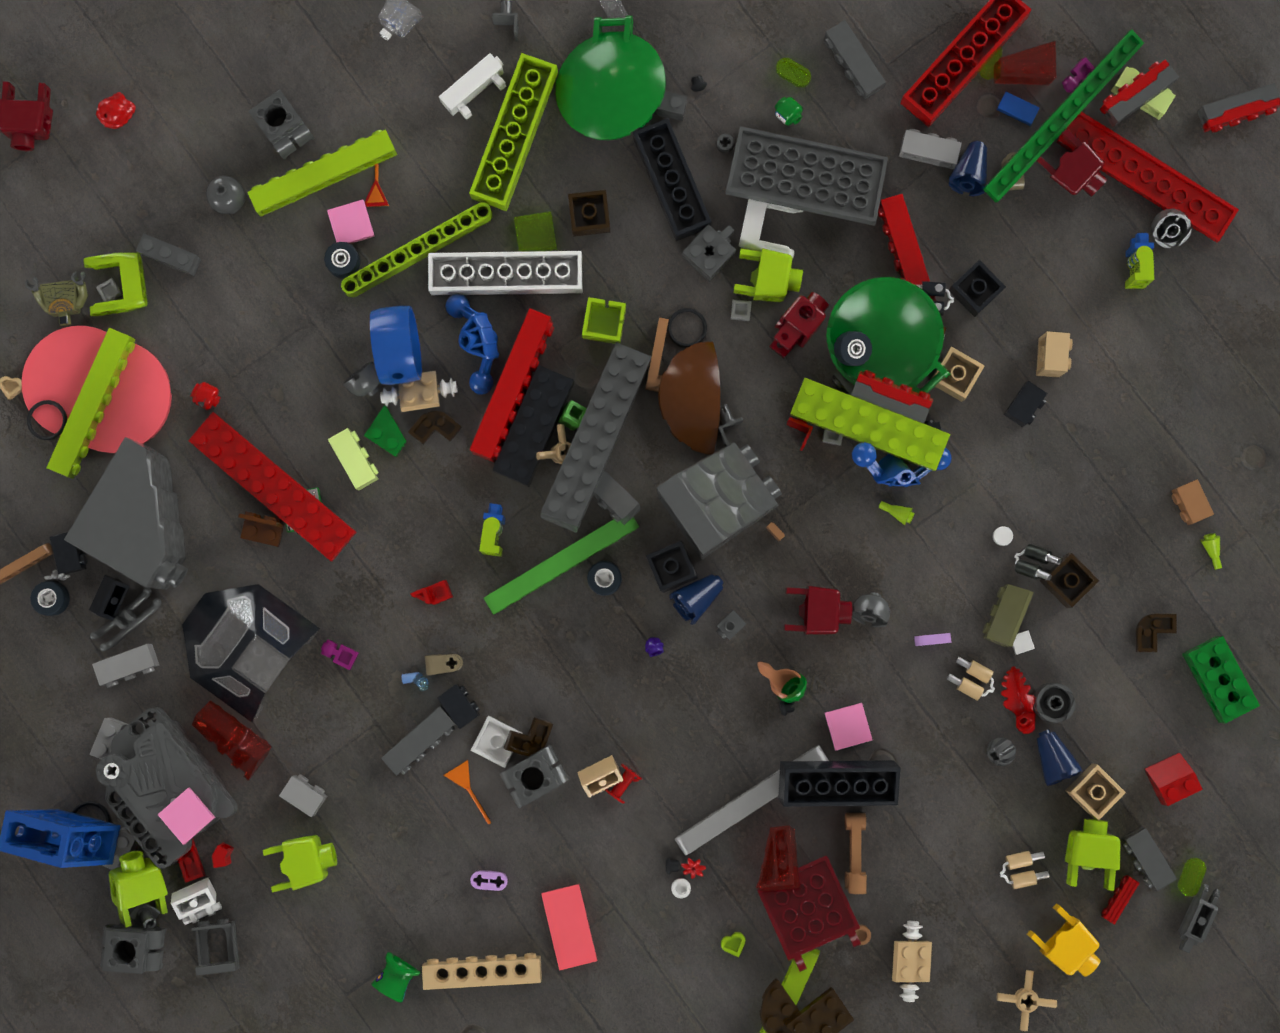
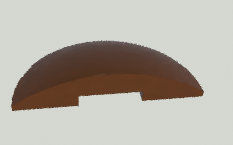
(692, 397)

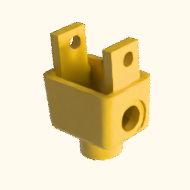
(1071, 946)

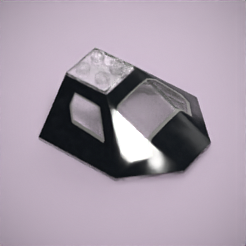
(241, 644)

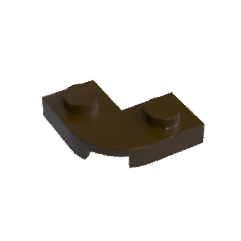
(434, 421)
(1149, 627)
(530, 743)

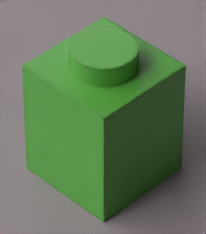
(572, 415)

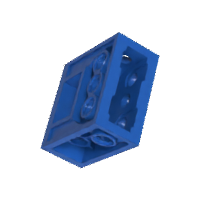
(59, 838)

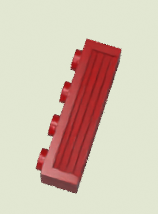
(1120, 899)

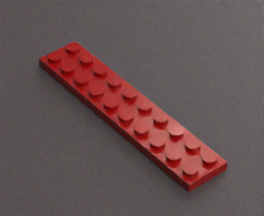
(1152, 177)
(272, 486)

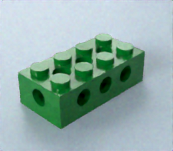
(1233, 681)

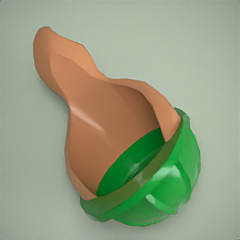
(785, 683)

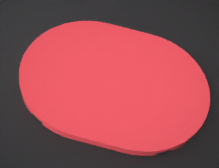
(58, 372)

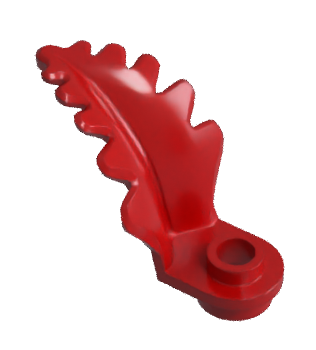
(1019, 701)

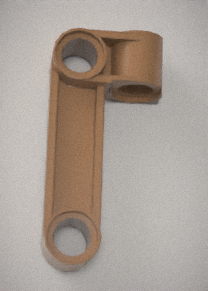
(855, 879)

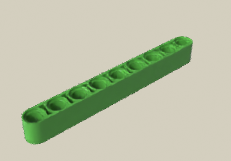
(558, 564)

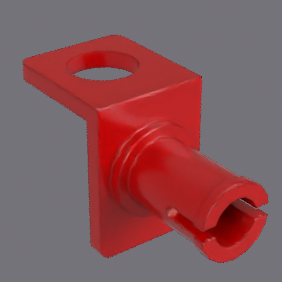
(801, 426)

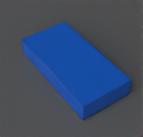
(1017, 108)

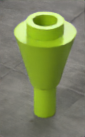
(901, 513)
(1212, 545)

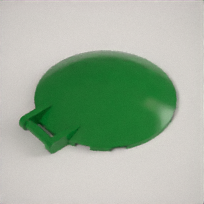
(610, 82)
(901, 327)

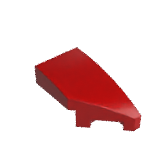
(434, 594)

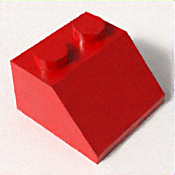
(1173, 779)

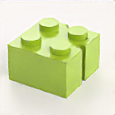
(604, 323)

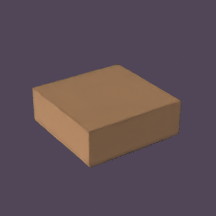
(775, 531)

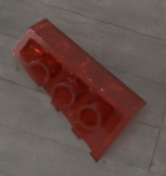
(232, 738)

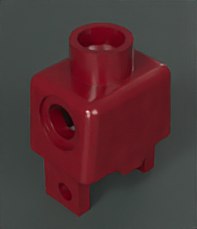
(23, 119)
(1077, 168)
(797, 329)
(820, 611)

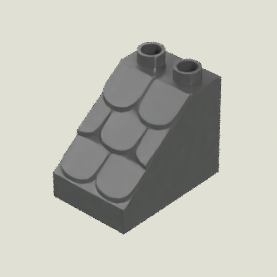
(718, 498)
(134, 519)

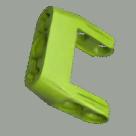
(131, 278)

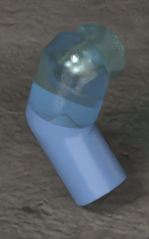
(417, 678)

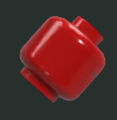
(205, 395)

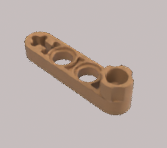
(653, 379)
(25, 562)

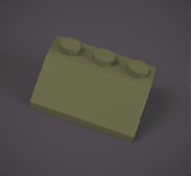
(1007, 615)

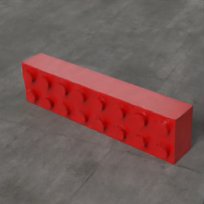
(964, 58)
(512, 384)

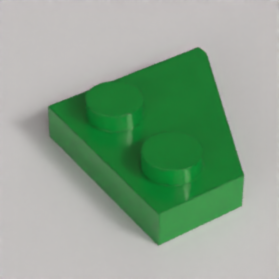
(386, 433)

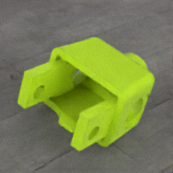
(772, 276)
(1092, 850)
(303, 861)
(136, 884)

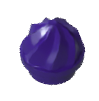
(654, 646)

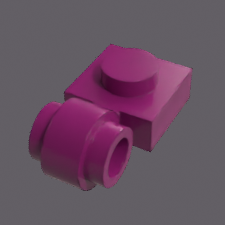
(1079, 72)
(344, 656)

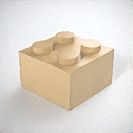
(1053, 354)
(963, 374)
(1095, 791)

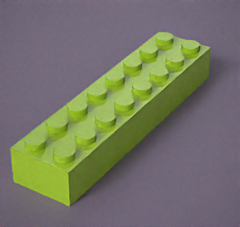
(514, 132)
(870, 424)

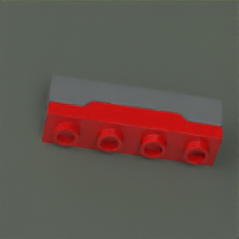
(1138, 93)
(1239, 107)
(891, 396)

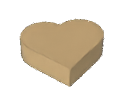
(10, 386)

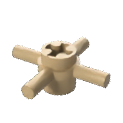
(555, 452)
(1021, 994)

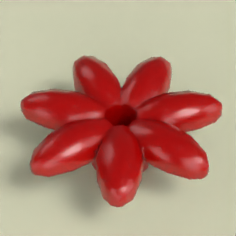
(693, 868)

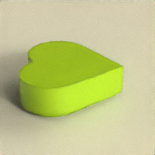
(733, 944)

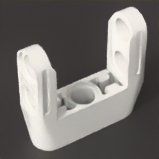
(753, 225)

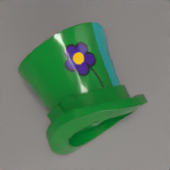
(395, 977)

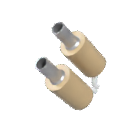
(967, 686)
(1025, 878)

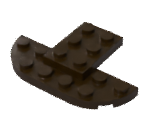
(822, 1015)

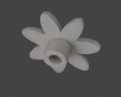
(55, 576)

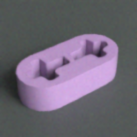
(932, 639)
(489, 885)

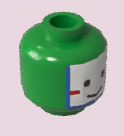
(788, 111)

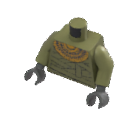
(61, 298)

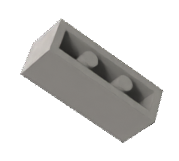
(930, 148)
(126, 665)

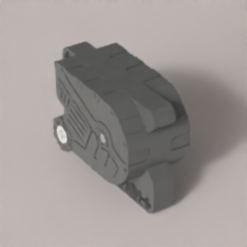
(151, 773)

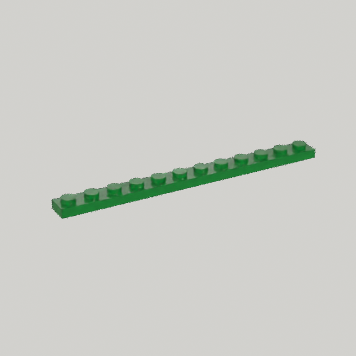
(1063, 116)

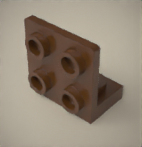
(261, 530)

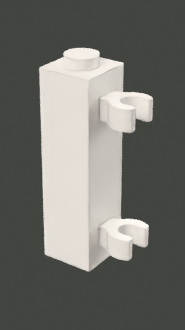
(472, 84)

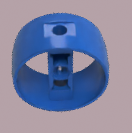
(395, 345)

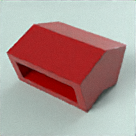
(221, 855)

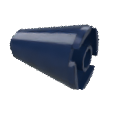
(971, 170)
(696, 597)
(1056, 758)

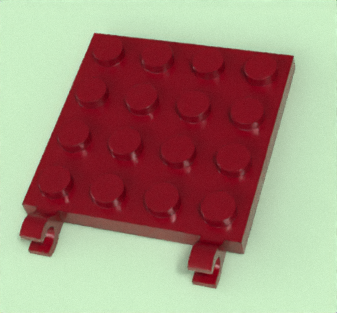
(811, 914)

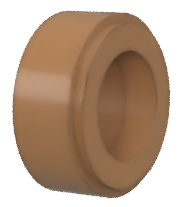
(863, 934)

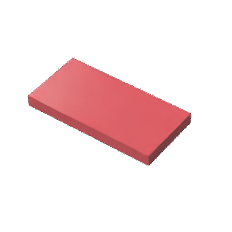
(569, 927)

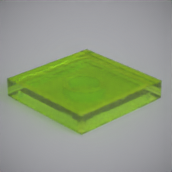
(535, 232)

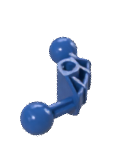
(477, 339)
(891, 469)

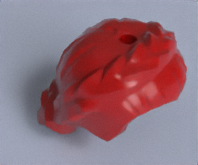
(118, 111)

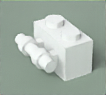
(195, 901)

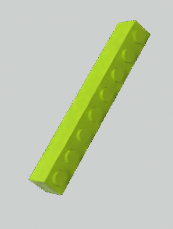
(322, 173)
(91, 403)

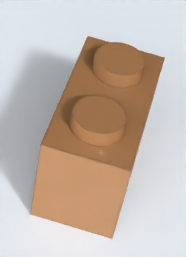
(1192, 502)

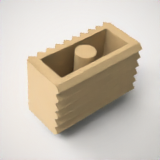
(600, 776)

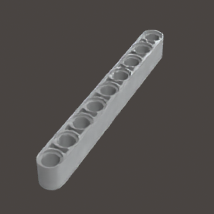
(738, 808)

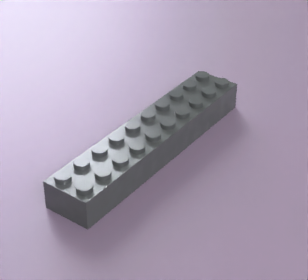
(595, 437)

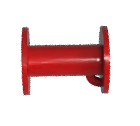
(628, 776)

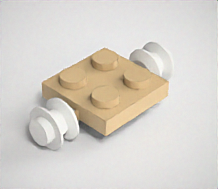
(420, 393)
(911, 961)

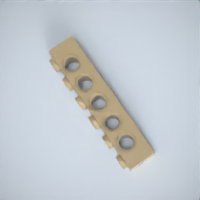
(433, 980)

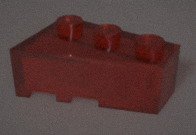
(1029, 66)
(780, 861)

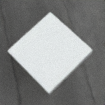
(492, 740)

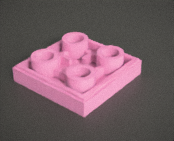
(351, 222)
(848, 726)
(186, 816)

